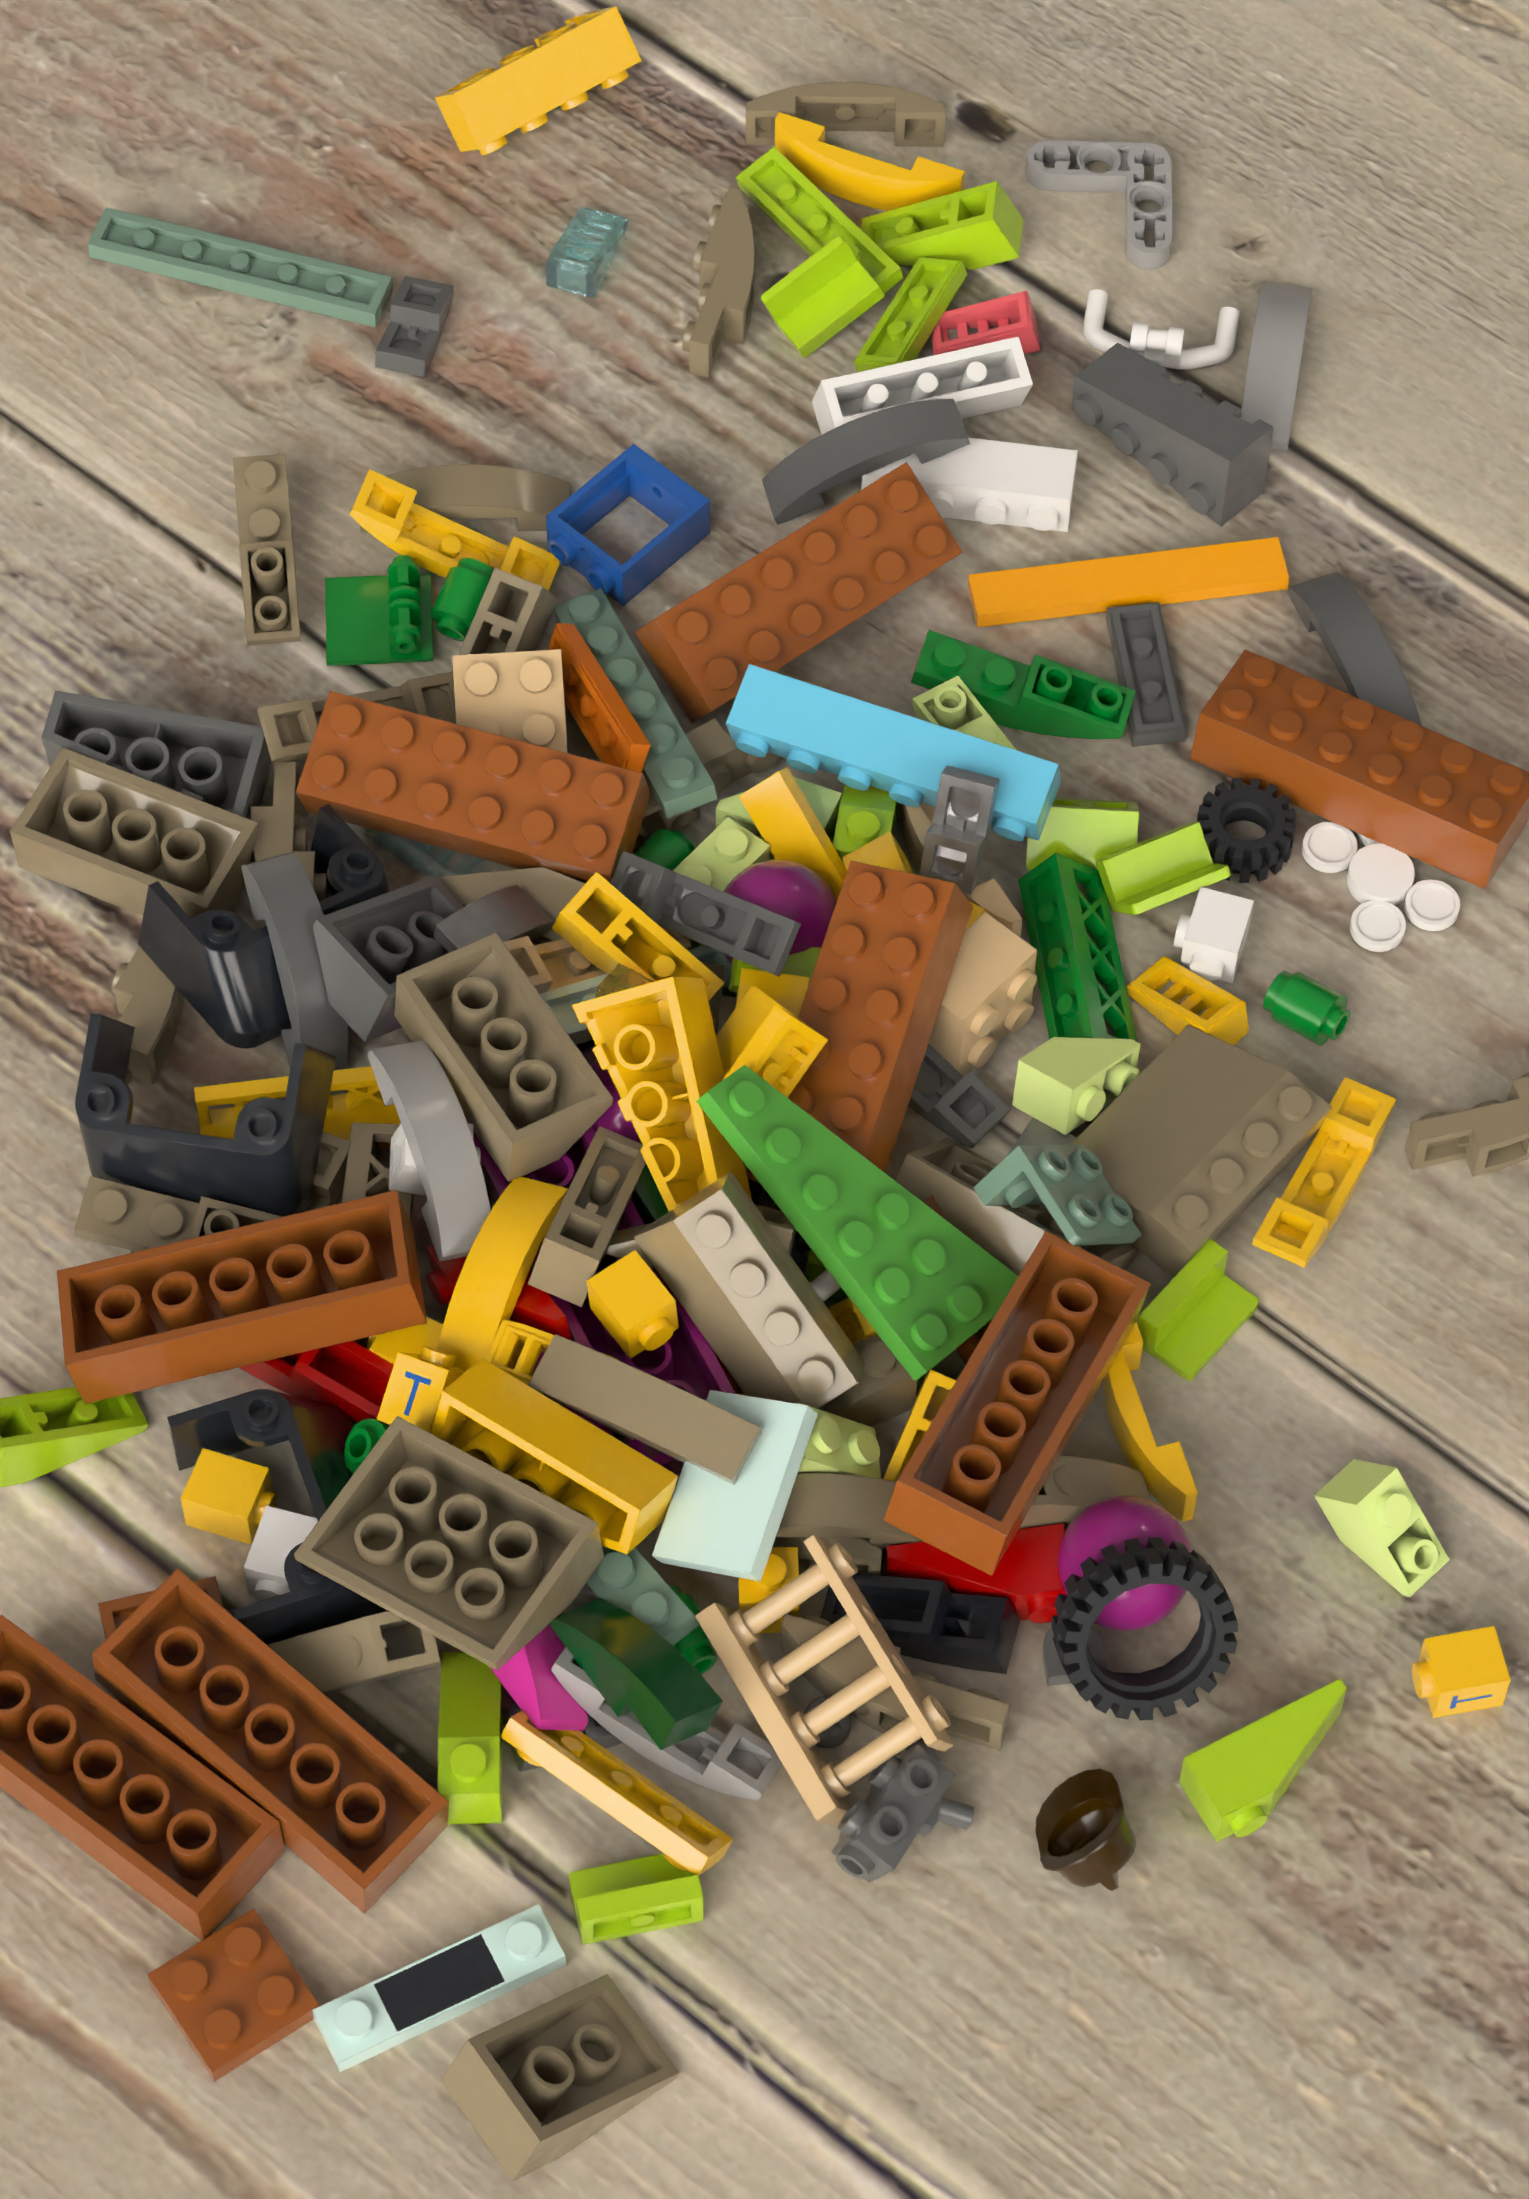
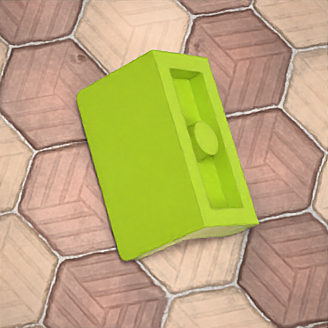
(821, 296)
(1085, 831)
(1159, 870)
(1195, 1313)
(634, 1898)

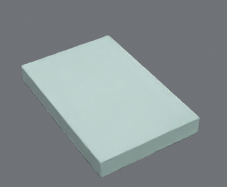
(730, 1525)

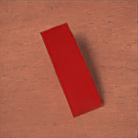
(333, 1375)

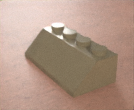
(122, 833)
(502, 1054)
(1004, 1232)
(750, 1298)

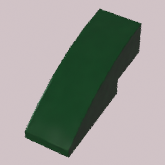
(638, 1671)

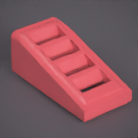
(1010, 313)

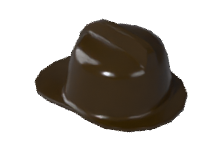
(1085, 1830)

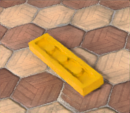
(622, 1792)

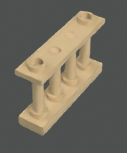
(766, 1682)

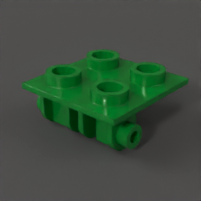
(380, 617)

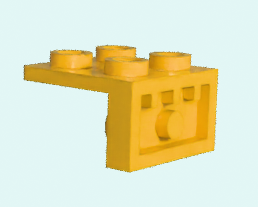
(768, 1041)

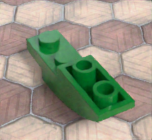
(1031, 698)

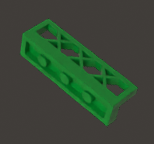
(1068, 957)

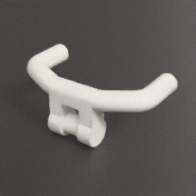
(1160, 345)

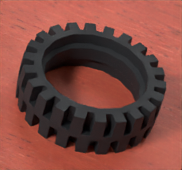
(1160, 1685)

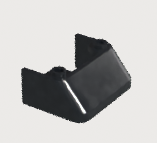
(228, 966)
(262, 1168)
(318, 1442)

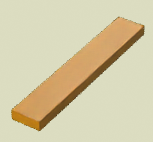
(1127, 580)

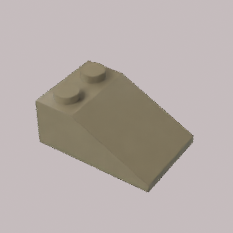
(556, 2075)

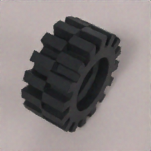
(1254, 806)

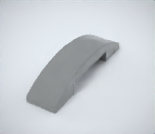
(1276, 358)
(438, 1142)
(729, 1764)

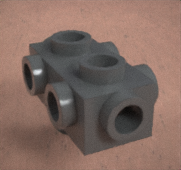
(900, 1805)

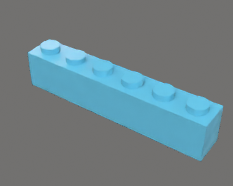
(884, 749)

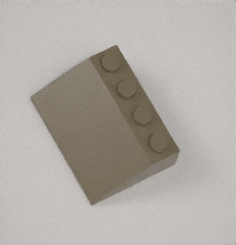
(1200, 1141)
(453, 1545)

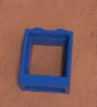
(654, 487)

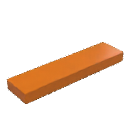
(597, 704)

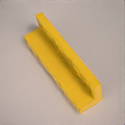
(359, 1105)

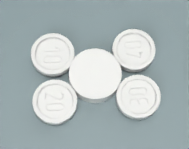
(1380, 881)

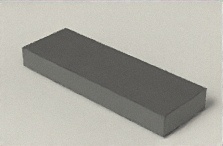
(1146, 666)

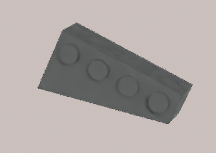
(1175, 432)
(185, 752)

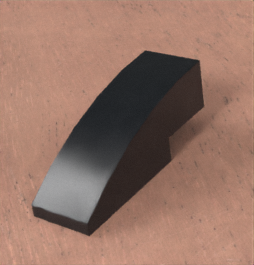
(935, 1623)

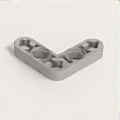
(1125, 176)

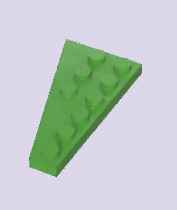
(888, 1251)

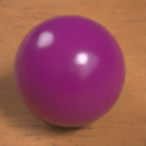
(790, 892)
(1111, 1523)

